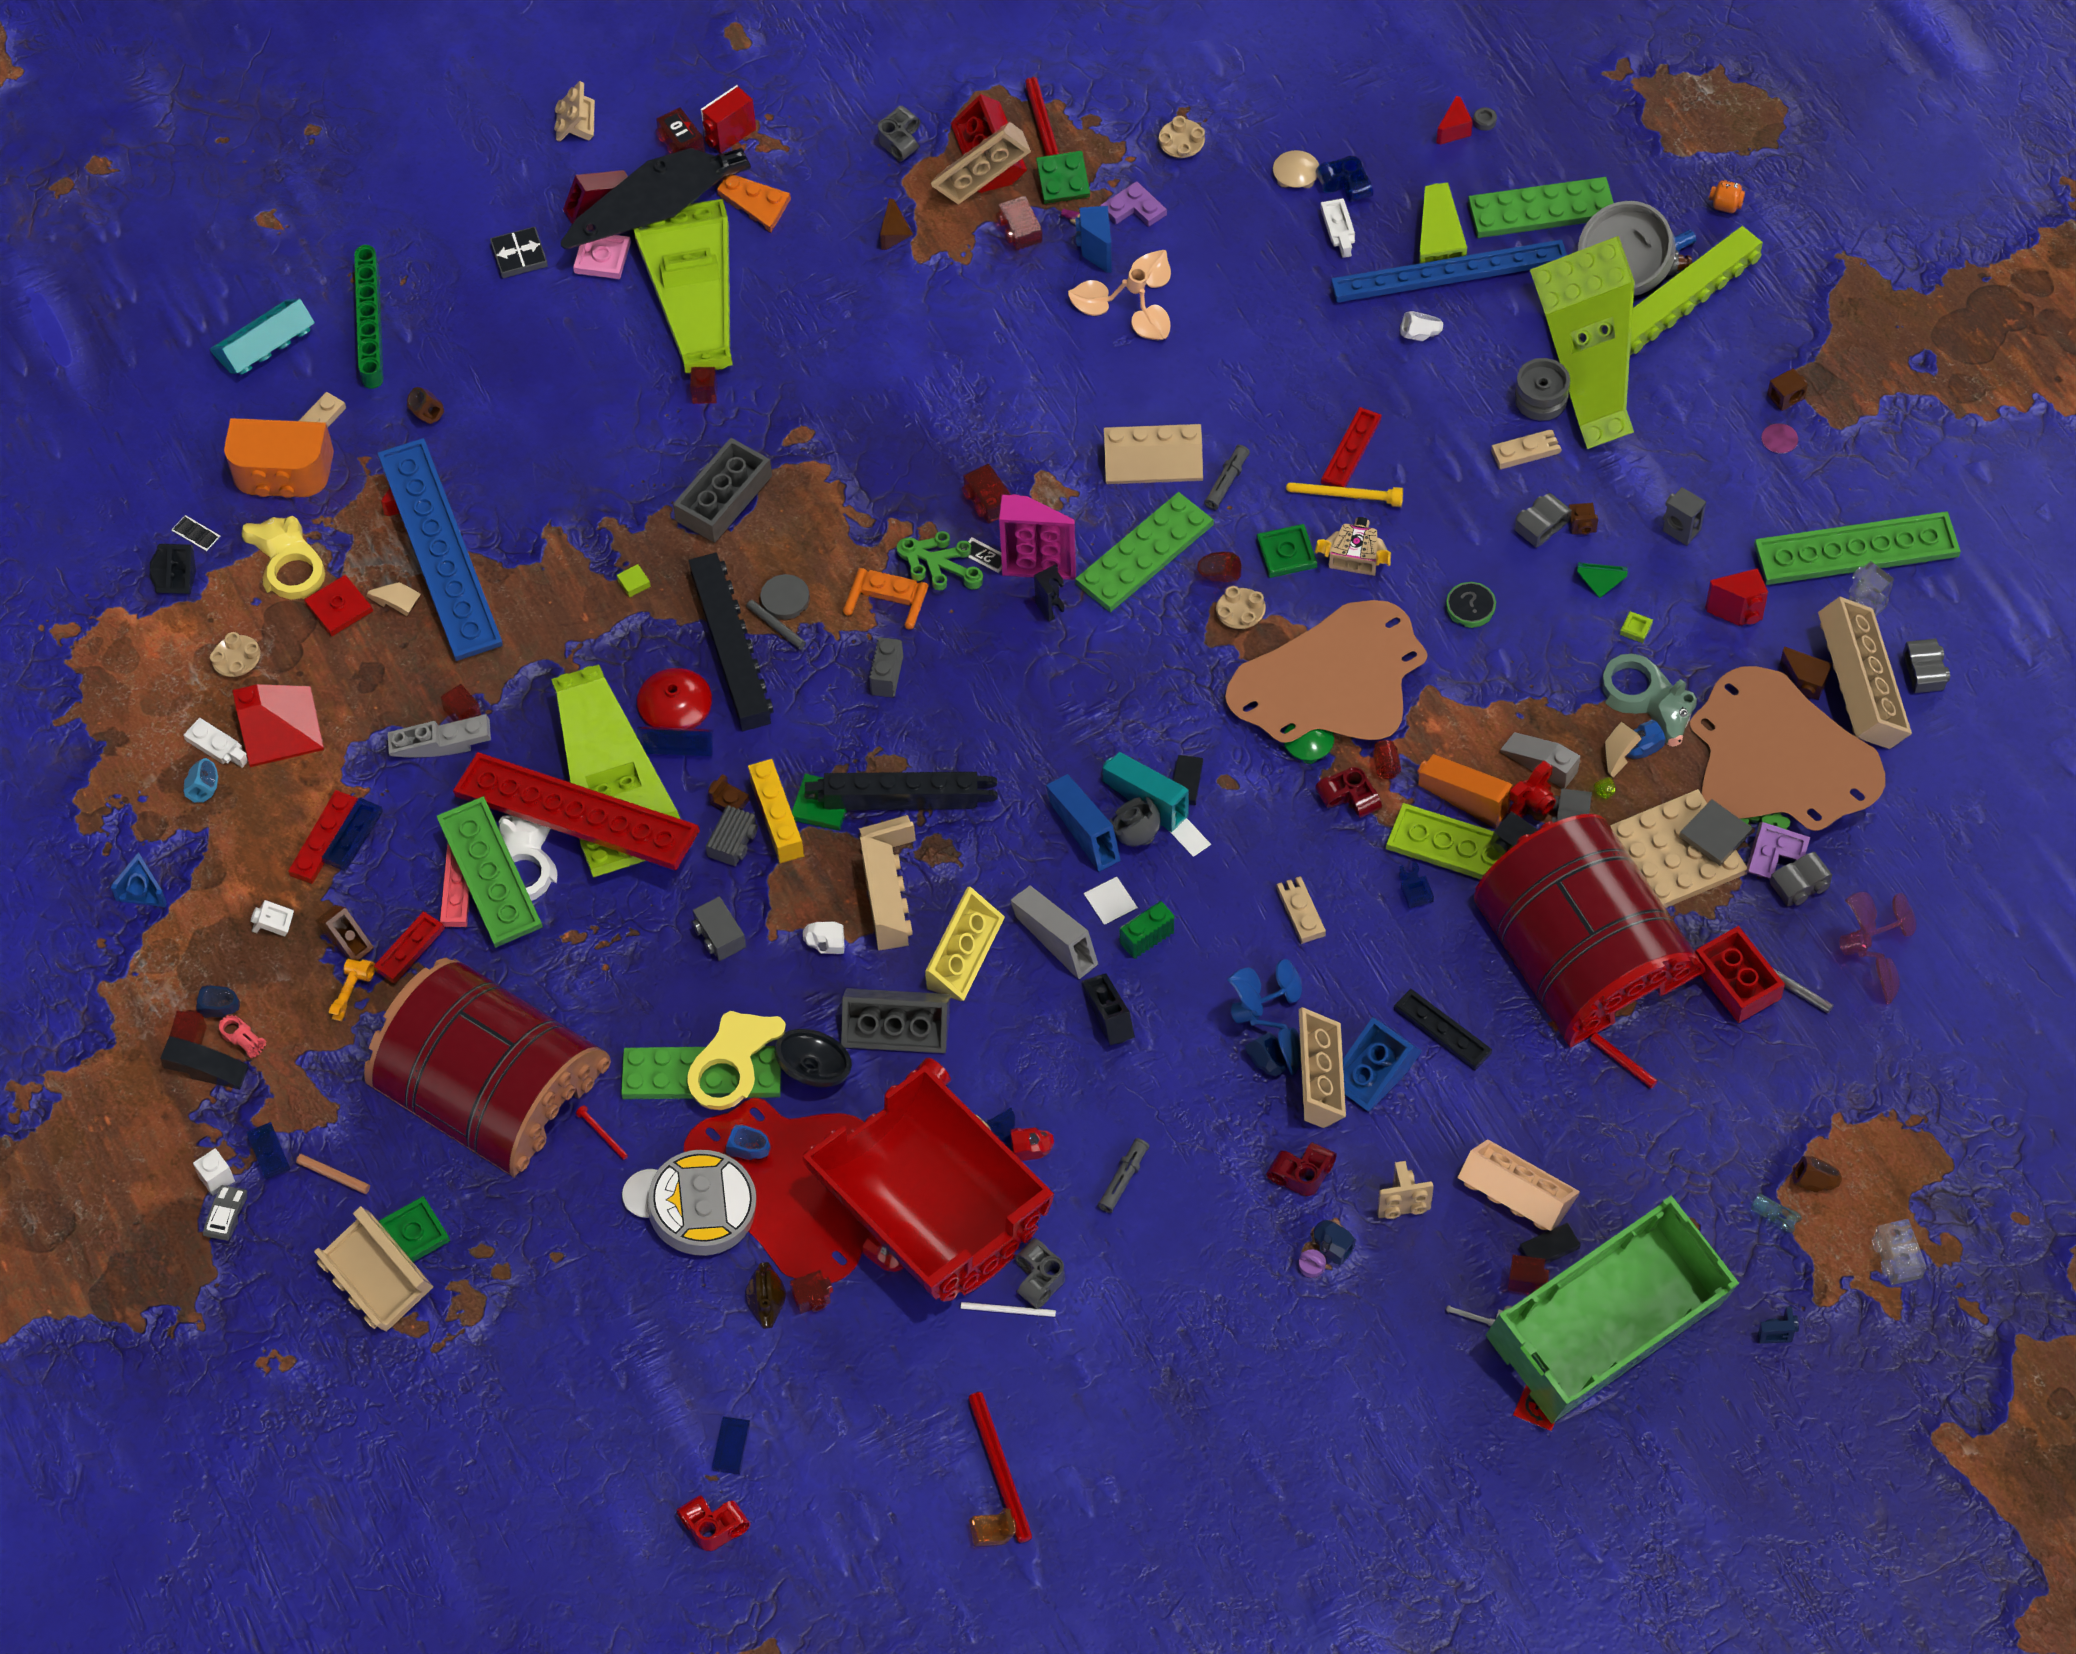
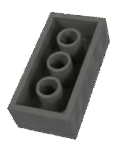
(722, 490)

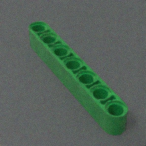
(368, 316)

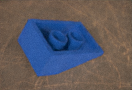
(1376, 1063)

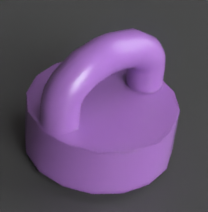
(1312, 1263)

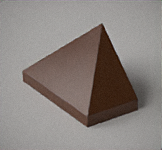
(894, 227)

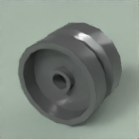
(1542, 389)

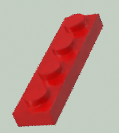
(309, 859)

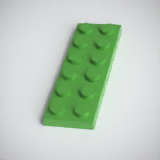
(1538, 207)
(1144, 552)
(489, 871)
(664, 1074)

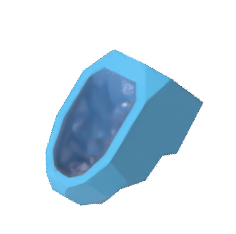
(201, 781)

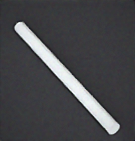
(1008, 1309)

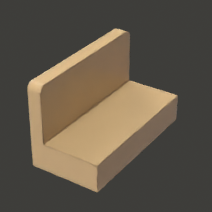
(893, 832)

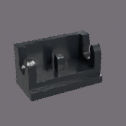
(1047, 591)

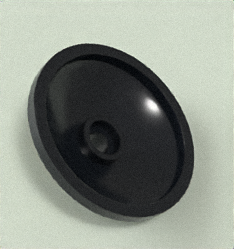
(813, 1058)

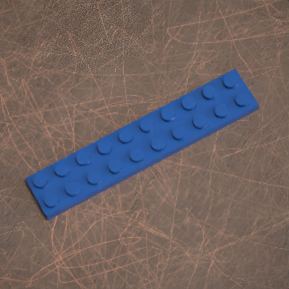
(440, 549)

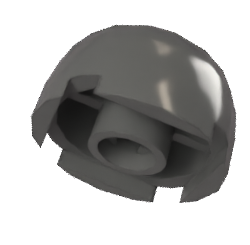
(1136, 822)

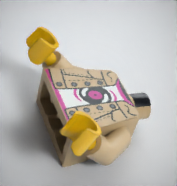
(1355, 548)

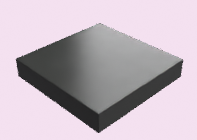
(1715, 832)

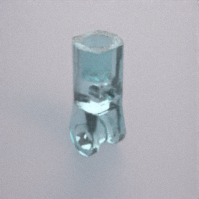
(1771, 1210)

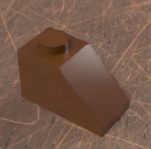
(1805, 672)
(344, 932)

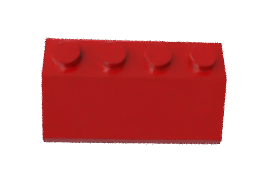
(979, 122)

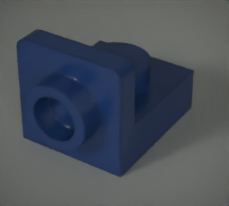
(1779, 1331)

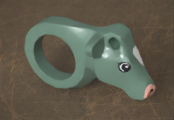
(1662, 701)

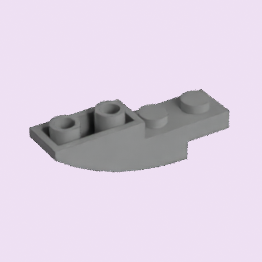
(439, 740)

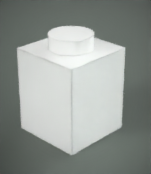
(213, 1171)

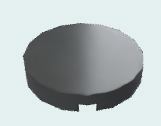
(785, 596)

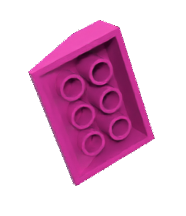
(1035, 538)

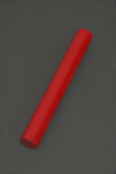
(1623, 1060)

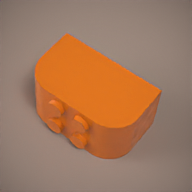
(278, 456)

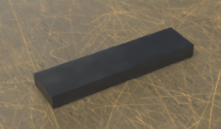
(1442, 1029)

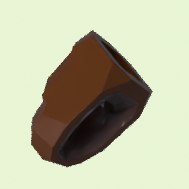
(425, 405)
(1816, 1174)

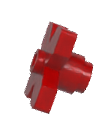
(1533, 793)

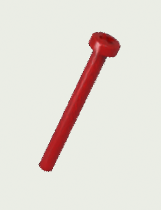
(582, 1112)

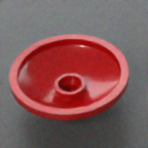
(680, 709)

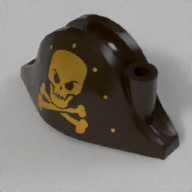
(765, 1294)

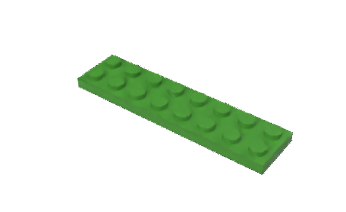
(1852, 546)

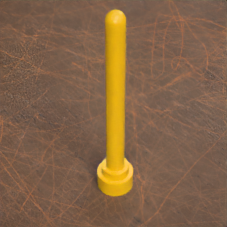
(1392, 496)

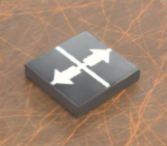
(518, 252)

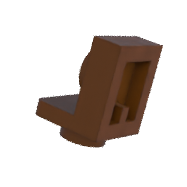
(1583, 518)
(724, 794)

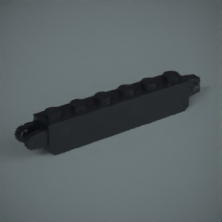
(902, 790)

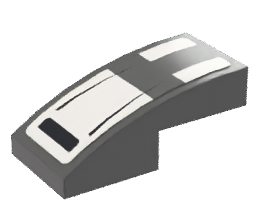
(224, 1213)

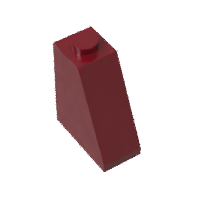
(588, 190)

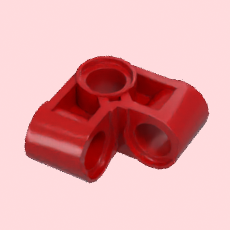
(726, 1522)

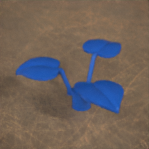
(1250, 1008)

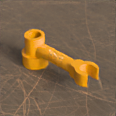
(356, 971)

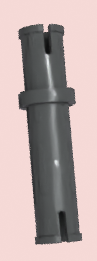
(1231, 469)
(1137, 1151)

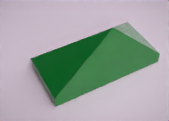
(1601, 577)

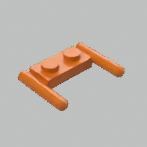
(888, 588)

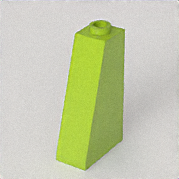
(1441, 227)

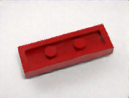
(409, 947)

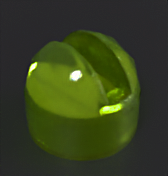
(1605, 788)

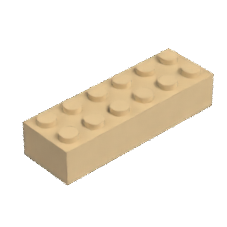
(1864, 673)

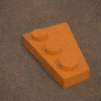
(757, 200)

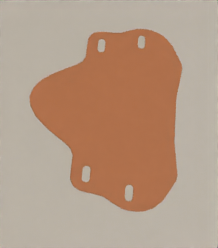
(1333, 676)
(1782, 752)

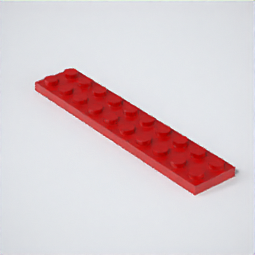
(577, 811)

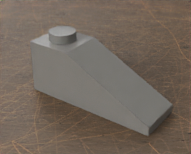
(1532, 751)

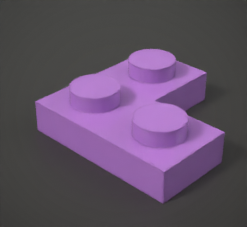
(1135, 200)
(1770, 844)

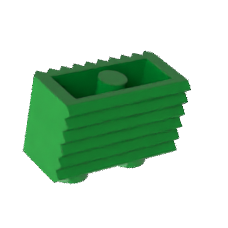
(1147, 929)

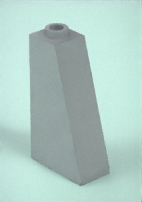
(1056, 931)

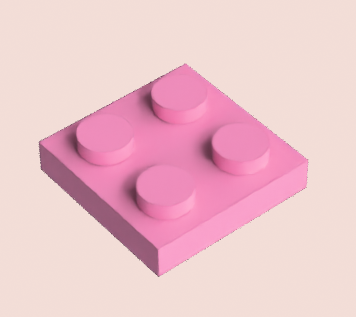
(603, 257)

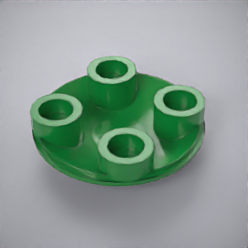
(1311, 745)

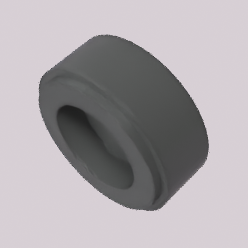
(1485, 119)

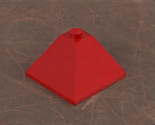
(277, 722)

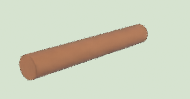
(333, 1173)

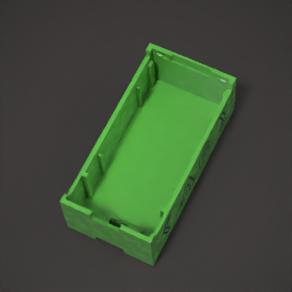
(1612, 1309)

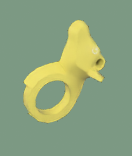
(284, 543)
(733, 1045)

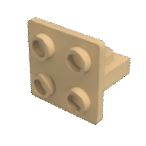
(575, 114)
(1405, 1195)

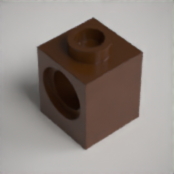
(1787, 389)

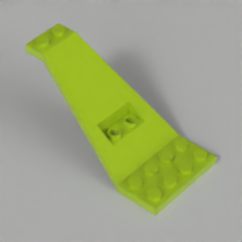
(692, 280)
(1581, 297)
(605, 756)

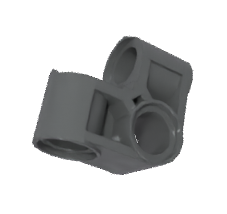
(896, 133)
(1037, 1261)

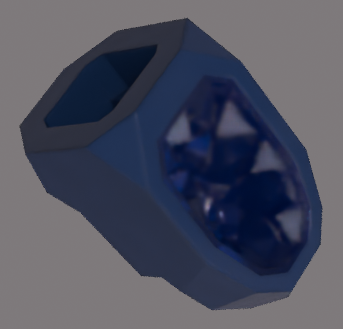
(1267, 1054)

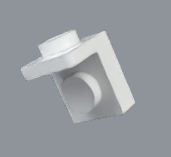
(272, 918)

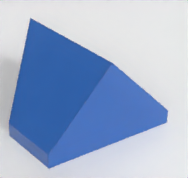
(138, 885)

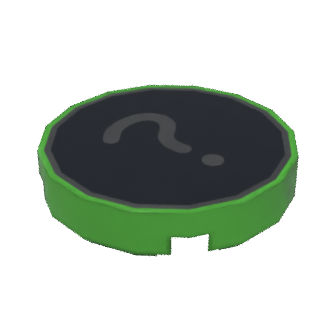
(1471, 604)

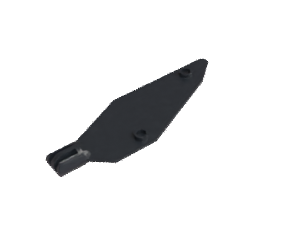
(654, 193)

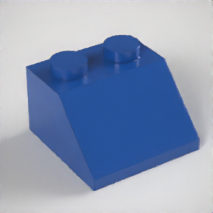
(1095, 236)

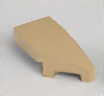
(395, 595)
(1618, 746)

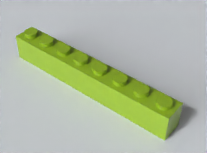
(1693, 286)

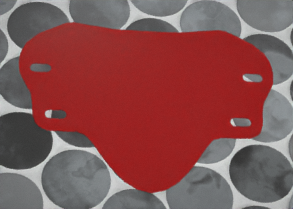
(794, 1211)

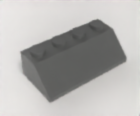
(895, 1020)

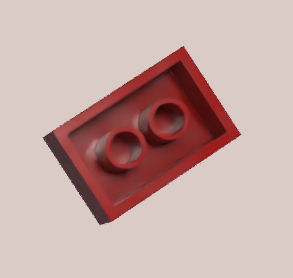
(1739, 974)

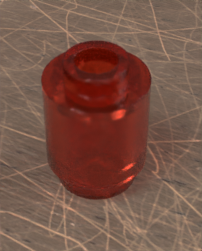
(1386, 759)

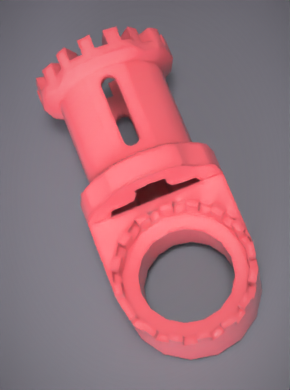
(242, 1036)

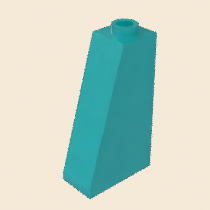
(1137, 780)

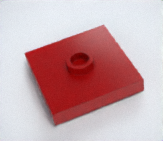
(338, 605)

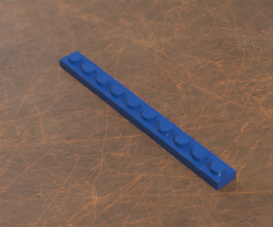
(1446, 271)

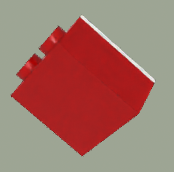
(728, 119)

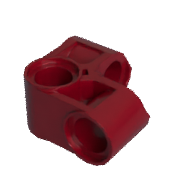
(1338, 790)
(1289, 1170)

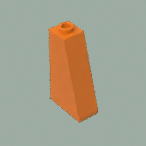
(1467, 789)

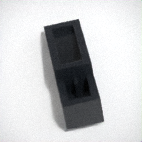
(203, 1063)

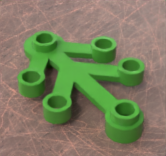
(912, 549)

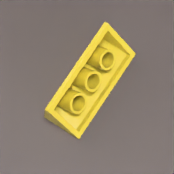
(963, 946)

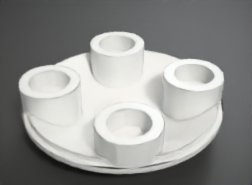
(636, 1192)

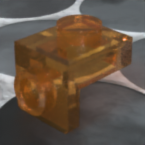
(992, 1529)

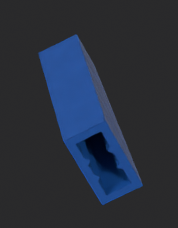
(1085, 822)

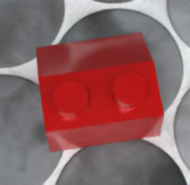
(1738, 597)

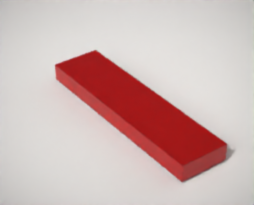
(1351, 448)

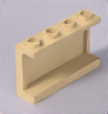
(374, 1271)

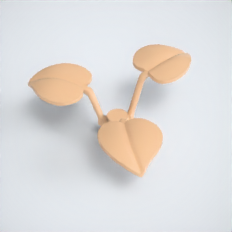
(1151, 269)

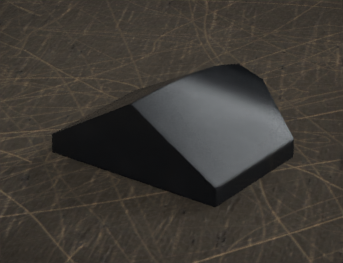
(173, 568)

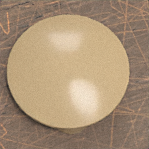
(1181, 137)
(1295, 169)
(1240, 607)
(235, 655)

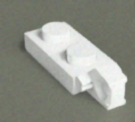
(1339, 225)
(215, 743)

